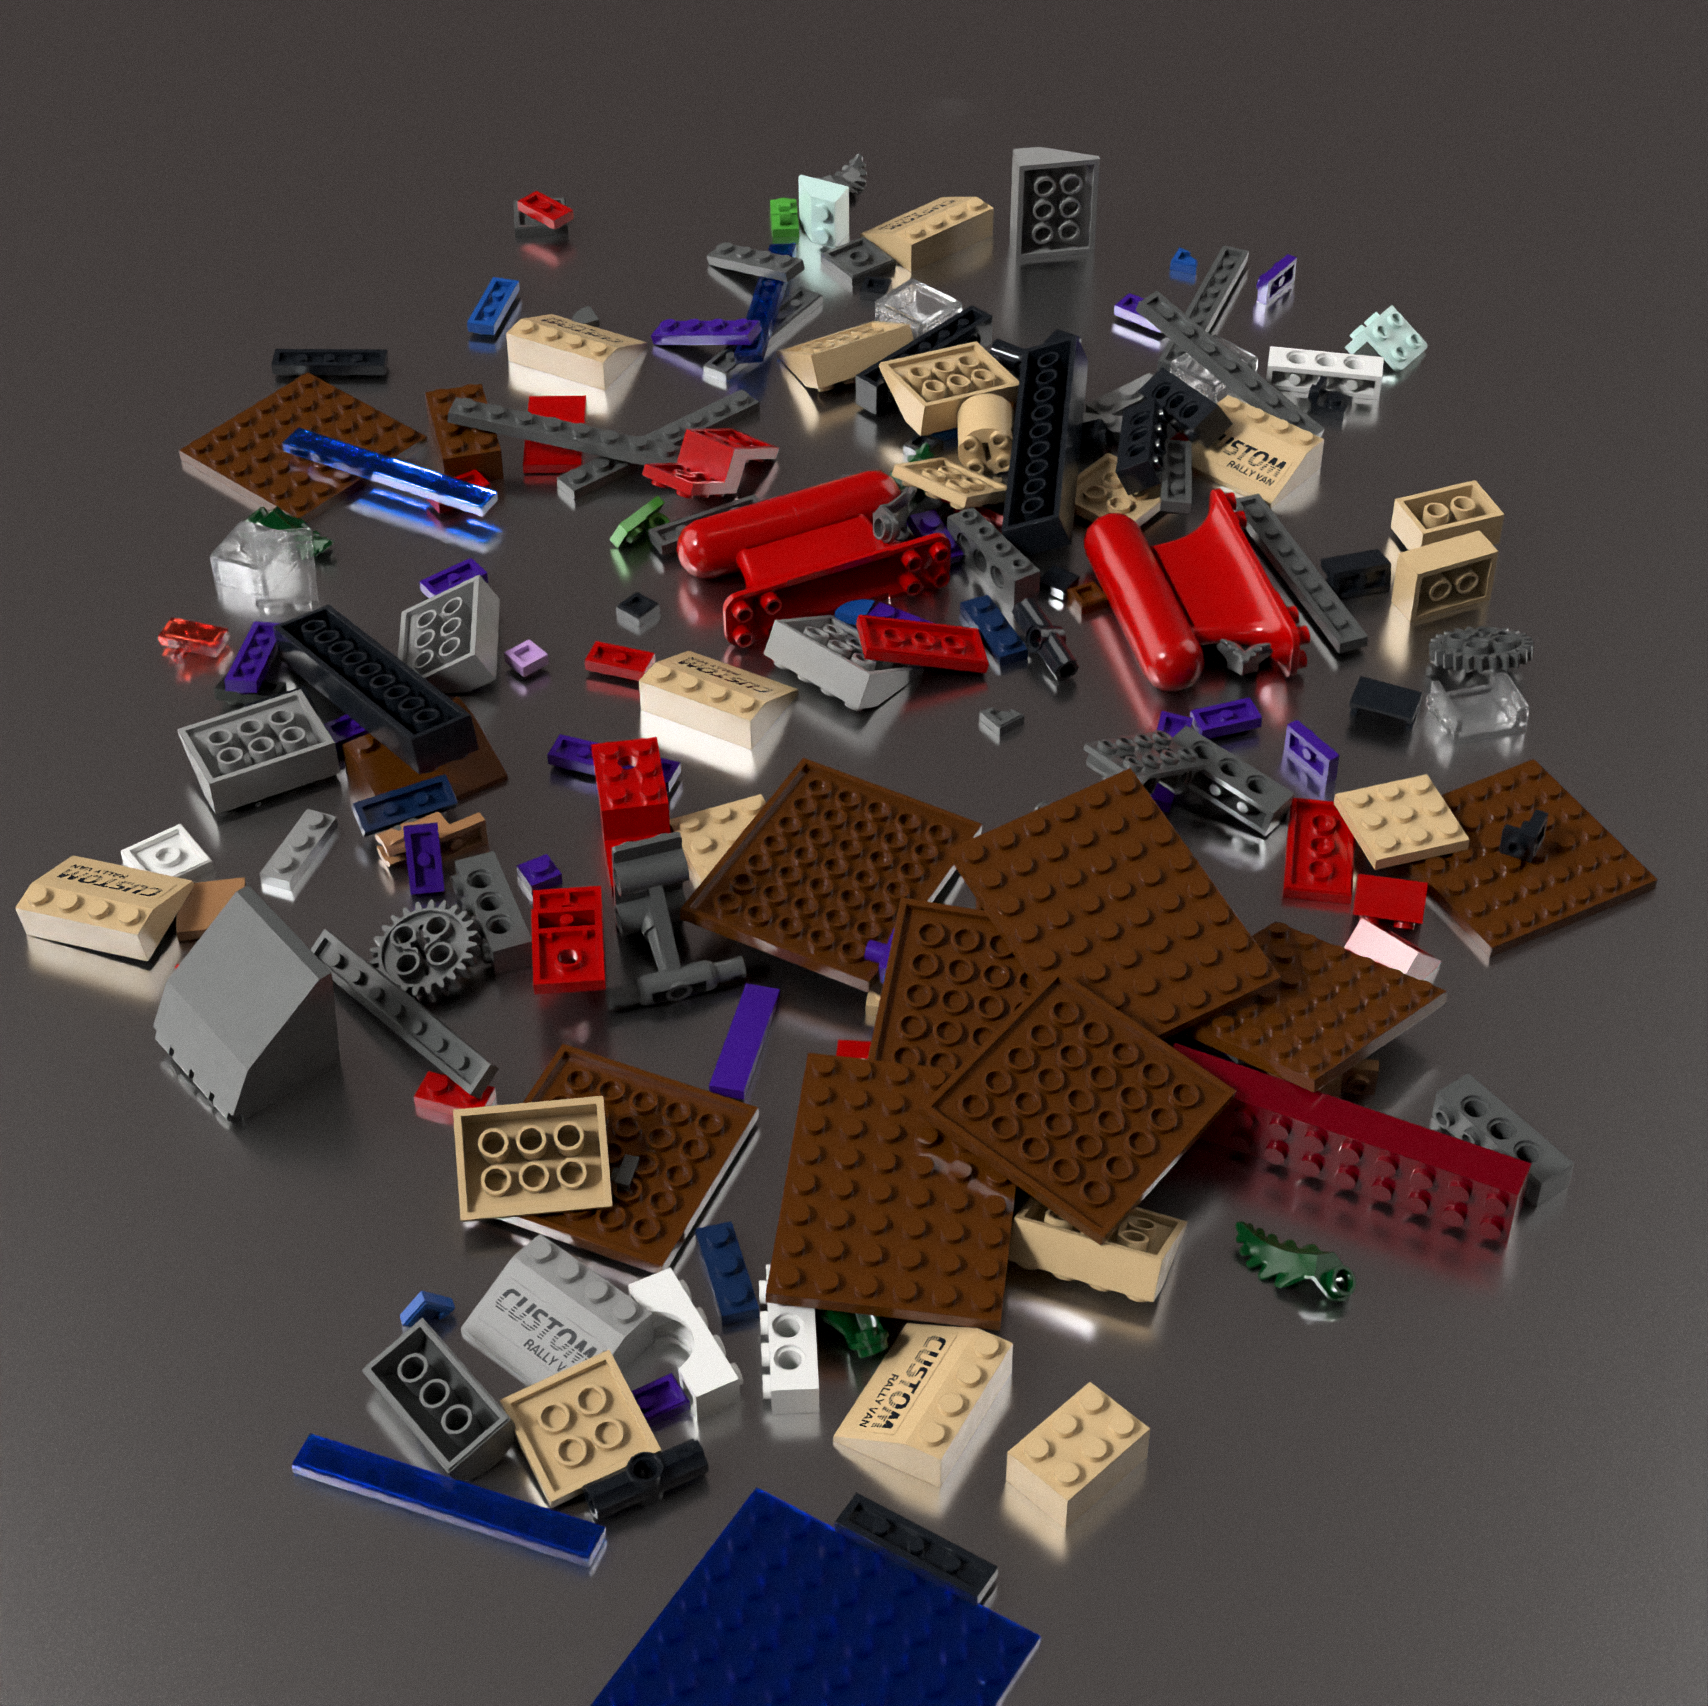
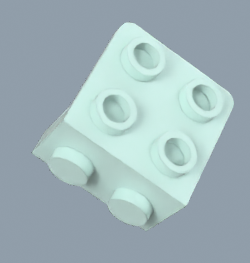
(1390, 337)

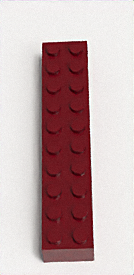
(1367, 1151)

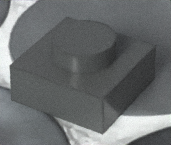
(624, 1174)

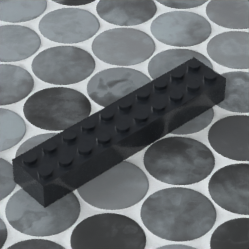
(1046, 447)
(376, 689)

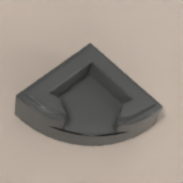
(586, 316)
(1001, 721)

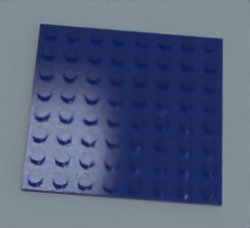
(815, 1620)

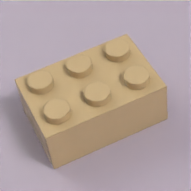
(1446, 514)
(1444, 576)
(1077, 1455)

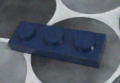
(994, 630)
(400, 805)
(727, 1273)

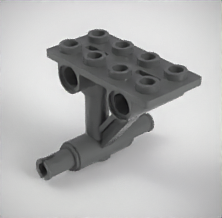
(1149, 755)
(649, 900)

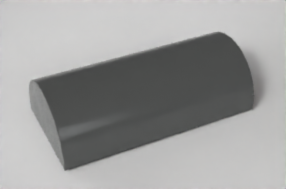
(442, 1402)

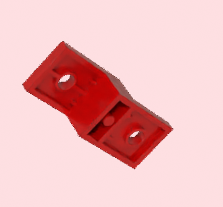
(709, 462)
(632, 799)
(568, 940)

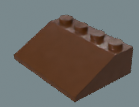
(379, 770)

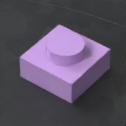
(526, 658)

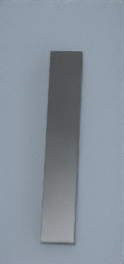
(791, 312)

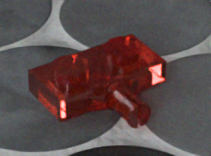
(192, 638)

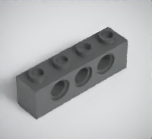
(994, 557)
(1236, 785)
(495, 912)
(1483, 1119)

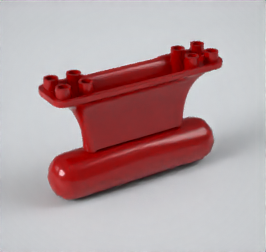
(810, 554)
(1191, 594)

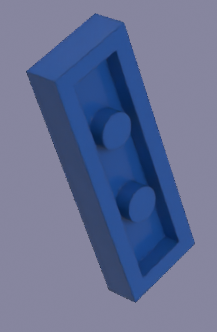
(493, 306)

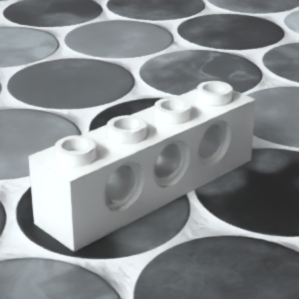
(1346, 373)
(790, 1347)

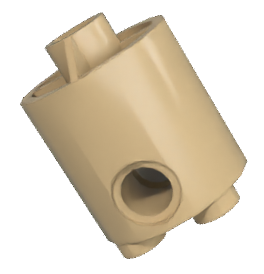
(985, 433)

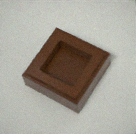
(1087, 598)

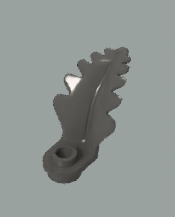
(850, 175)
(893, 517)
(1244, 658)

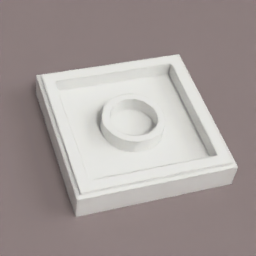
(169, 853)

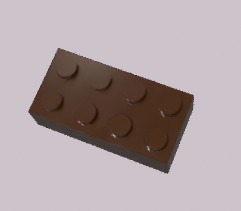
(459, 446)

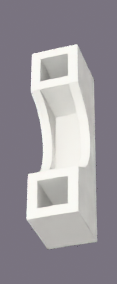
(707, 1374)

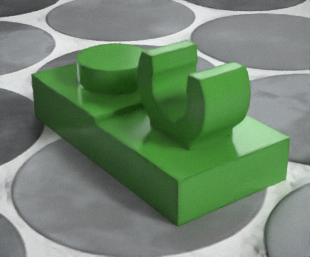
(784, 218)
(646, 516)

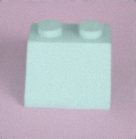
(823, 210)

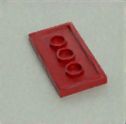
(549, 458)
(922, 643)
(1318, 853)

